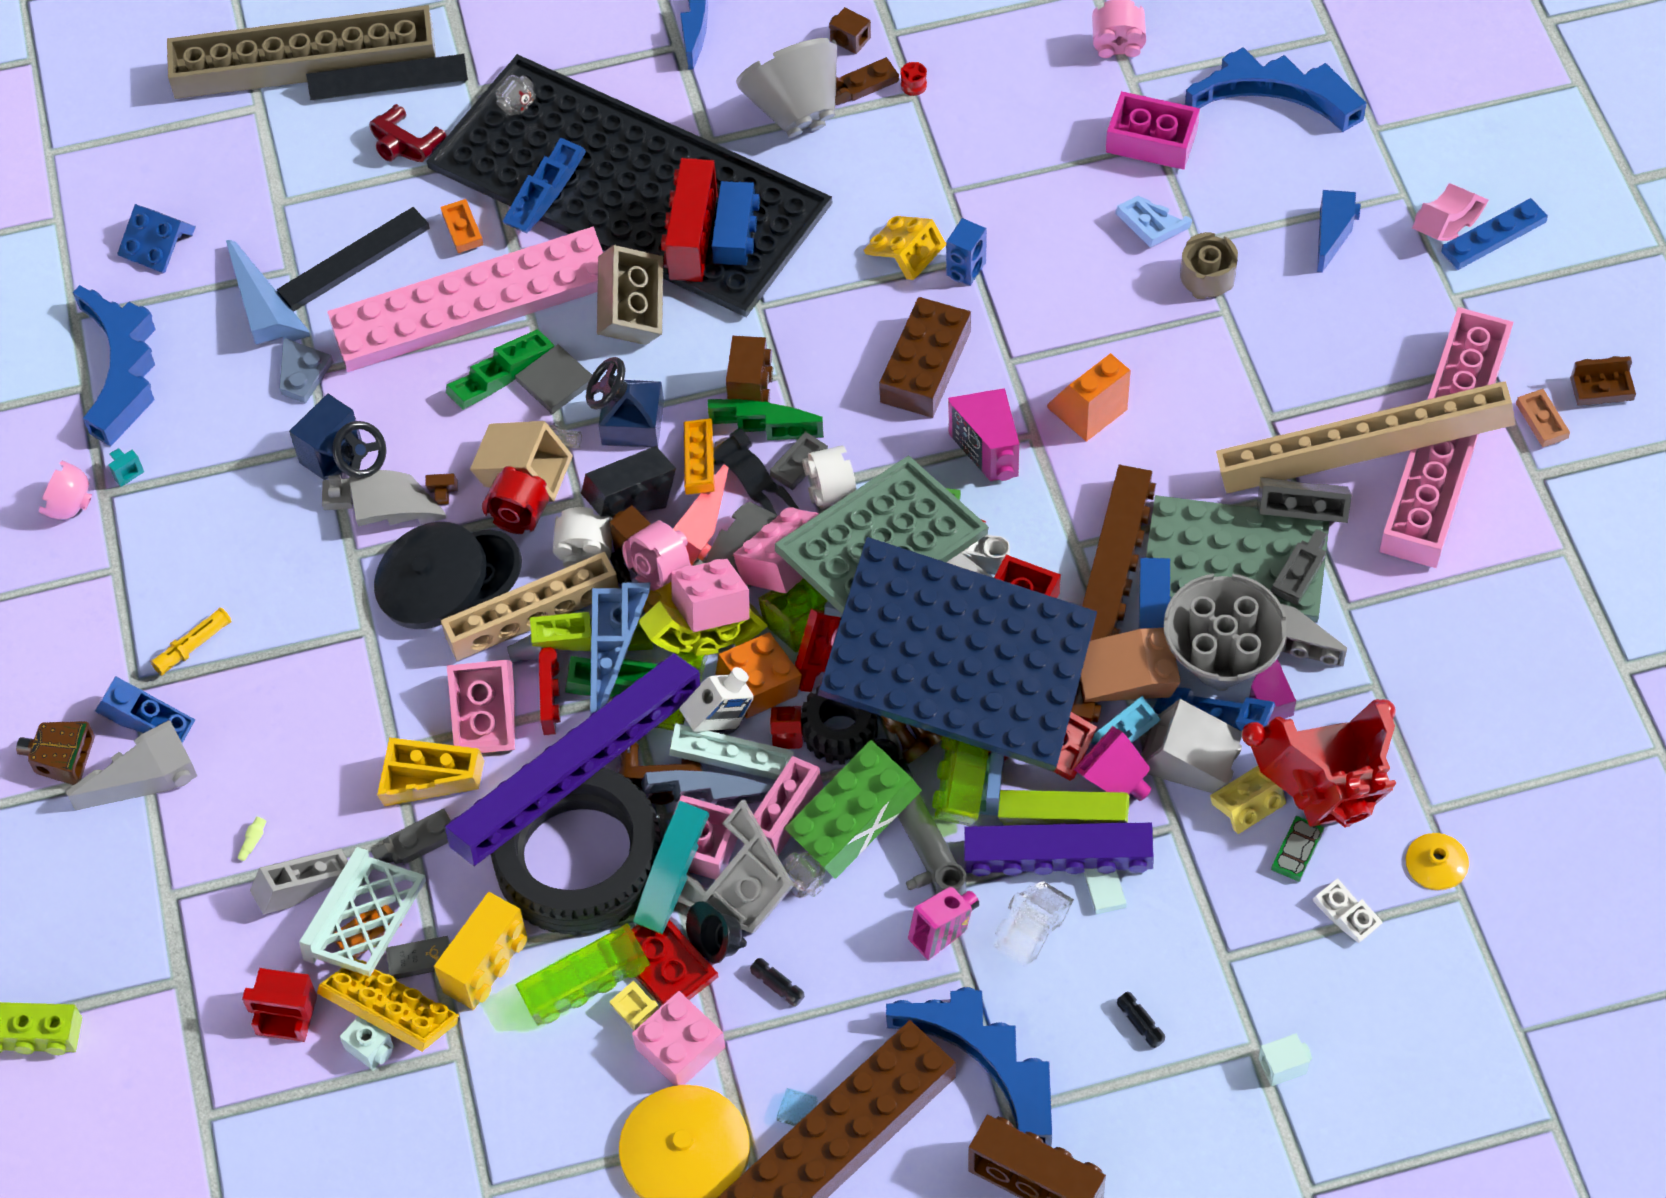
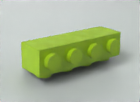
(39, 1027)

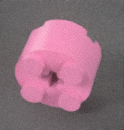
(1119, 28)
(656, 553)

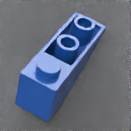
(140, 710)

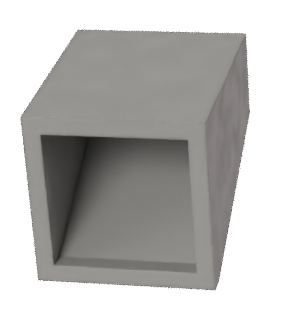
(1192, 748)

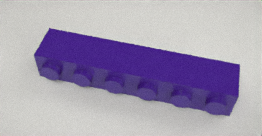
(1058, 848)

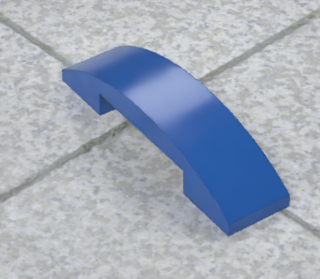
(1229, 712)

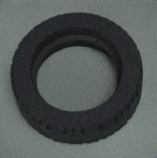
(599, 905)

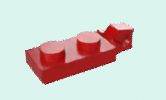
(815, 647)

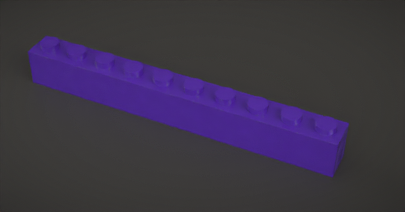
(572, 760)

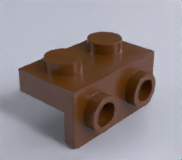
(1602, 380)

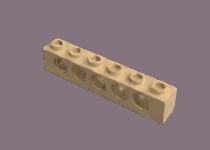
(511, 612)

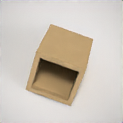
(525, 446)

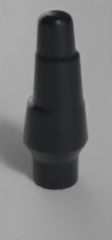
(620, 568)

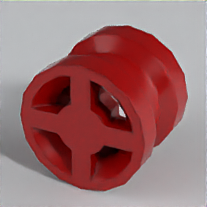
(913, 78)

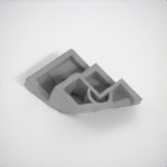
(392, 498)

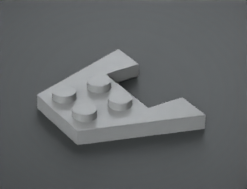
(751, 881)

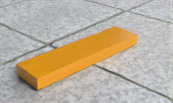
(698, 456)

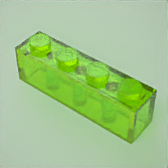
(960, 783)
(582, 975)

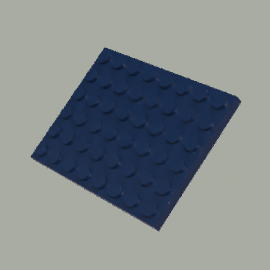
(958, 654)

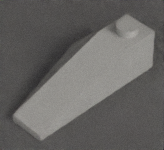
(148, 768)

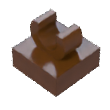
(441, 485)

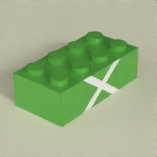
(853, 809)

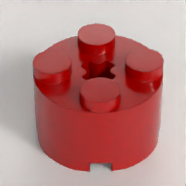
(516, 500)

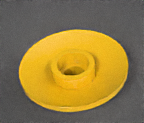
(1437, 873)

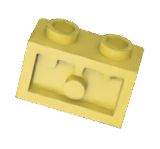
(1248, 799)

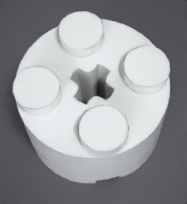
(829, 475)
(581, 535)

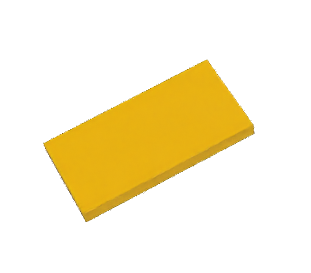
(389, 1006)

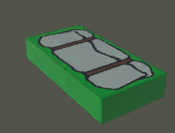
(1297, 849)

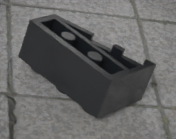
(636, 480)

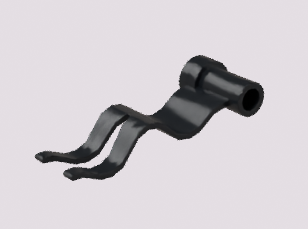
(750, 470)

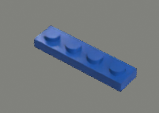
(1494, 233)

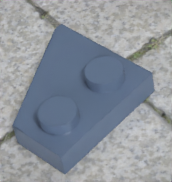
(302, 370)

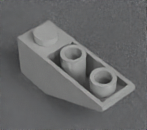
(1311, 641)

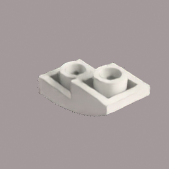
(1346, 912)

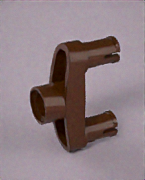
(630, 769)

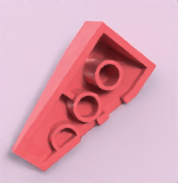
(701, 518)

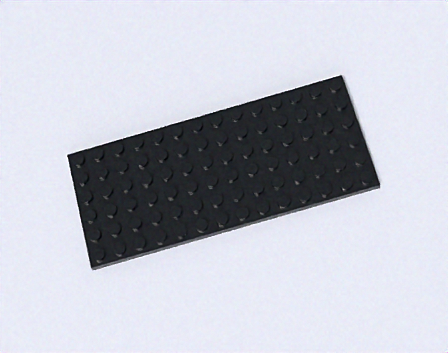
(624, 177)

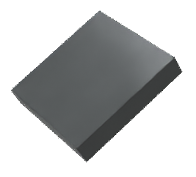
(554, 379)

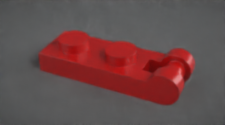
(549, 689)

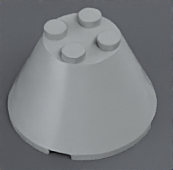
(795, 85)
(1225, 629)

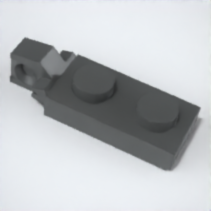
(1300, 568)
(414, 840)

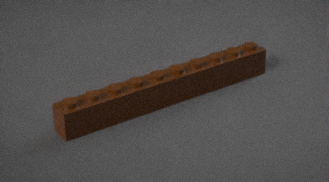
(1115, 560)

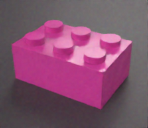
(1152, 130)

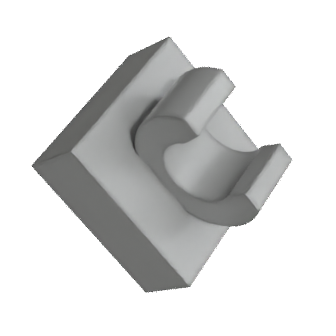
(336, 493)

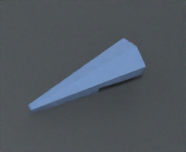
(265, 308)
(613, 625)

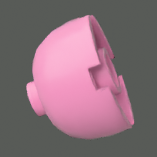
(66, 492)

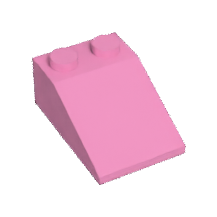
(482, 705)

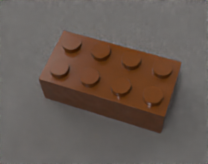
(925, 357)
(1028, 1166)

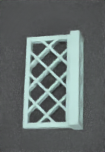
(337, 905)

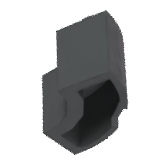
(747, 523)

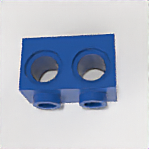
(966, 251)

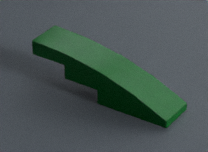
(499, 369)
(755, 416)

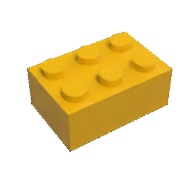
(481, 951)

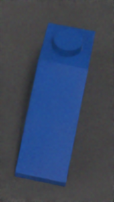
(1336, 223)

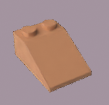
(1129, 667)

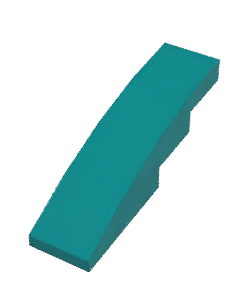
(670, 867)

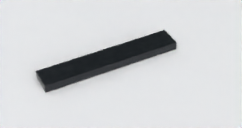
(387, 76)
(353, 258)

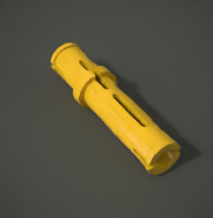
(181, 649)

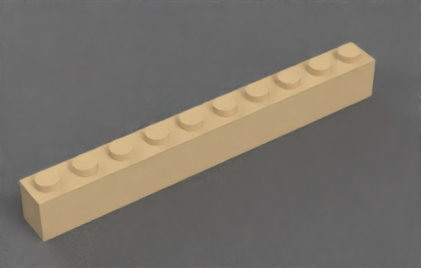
(1367, 437)

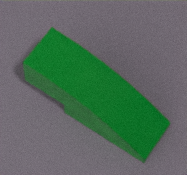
(579, 675)

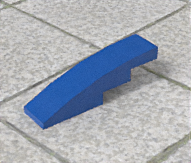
(694, 29)
(544, 187)
(1153, 592)

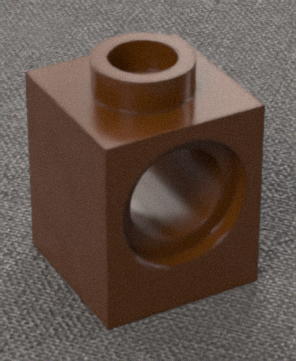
(850, 30)

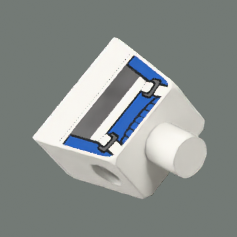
(718, 702)

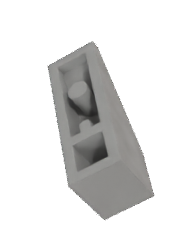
(296, 880)

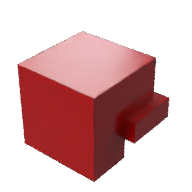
(281, 1004)

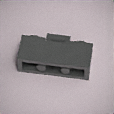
(1304, 500)

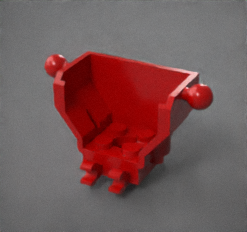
(1329, 769)

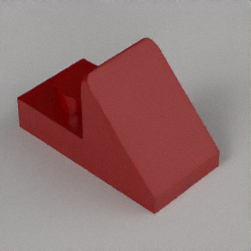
(786, 727)

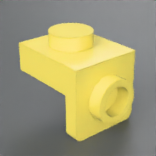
(634, 1005)

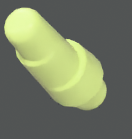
(252, 837)

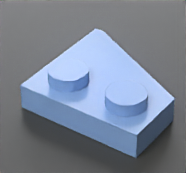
(1151, 221)

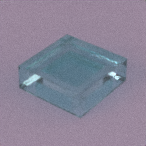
(795, 1106)

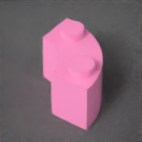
(1449, 213)

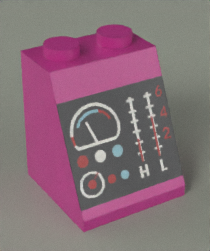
(986, 432)

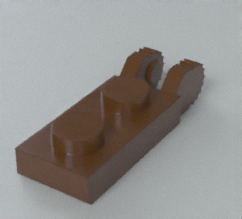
(865, 81)

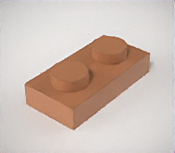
(1543, 418)

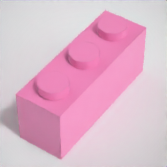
(786, 798)

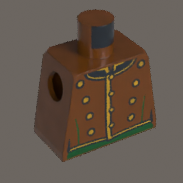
(59, 750)

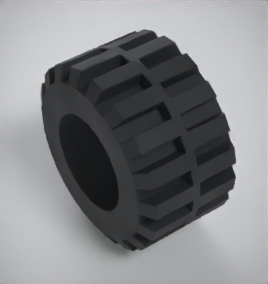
(830, 742)

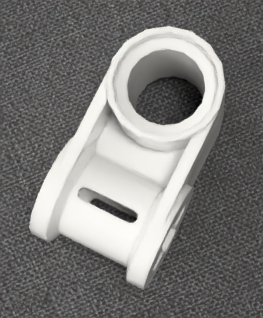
(983, 552)

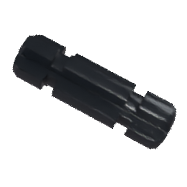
(777, 982)
(1141, 1019)

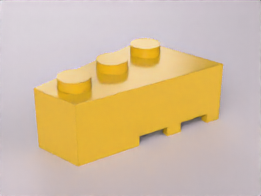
(427, 771)

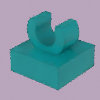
(125, 466)

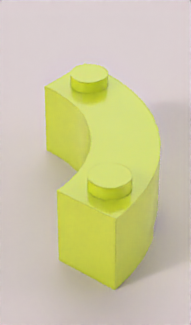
(671, 632)

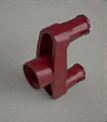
(396, 142)

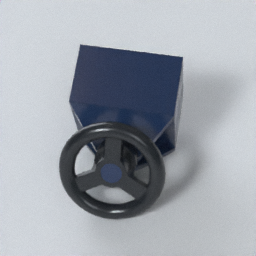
(629, 408)
(331, 443)

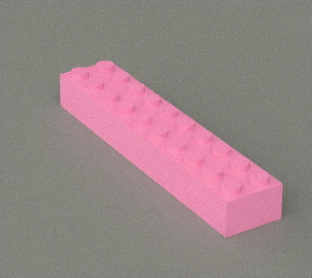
(467, 299)
(1438, 471)

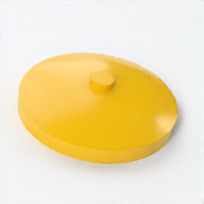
(683, 1144)

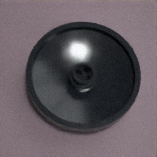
(429, 575)

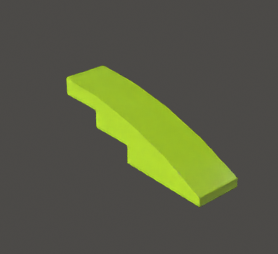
(574, 633)

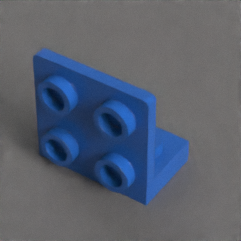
(152, 237)

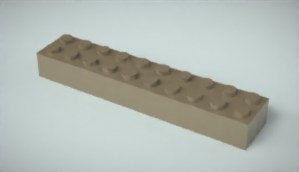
(291, 50)

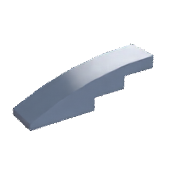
(714, 787)

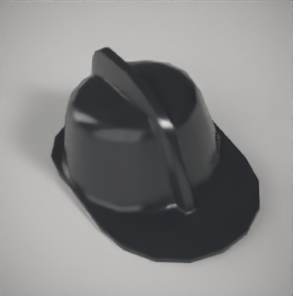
(713, 932)

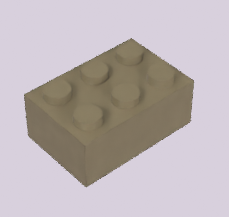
(630, 295)

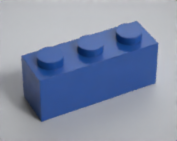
(735, 223)

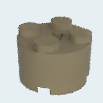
(1208, 265)

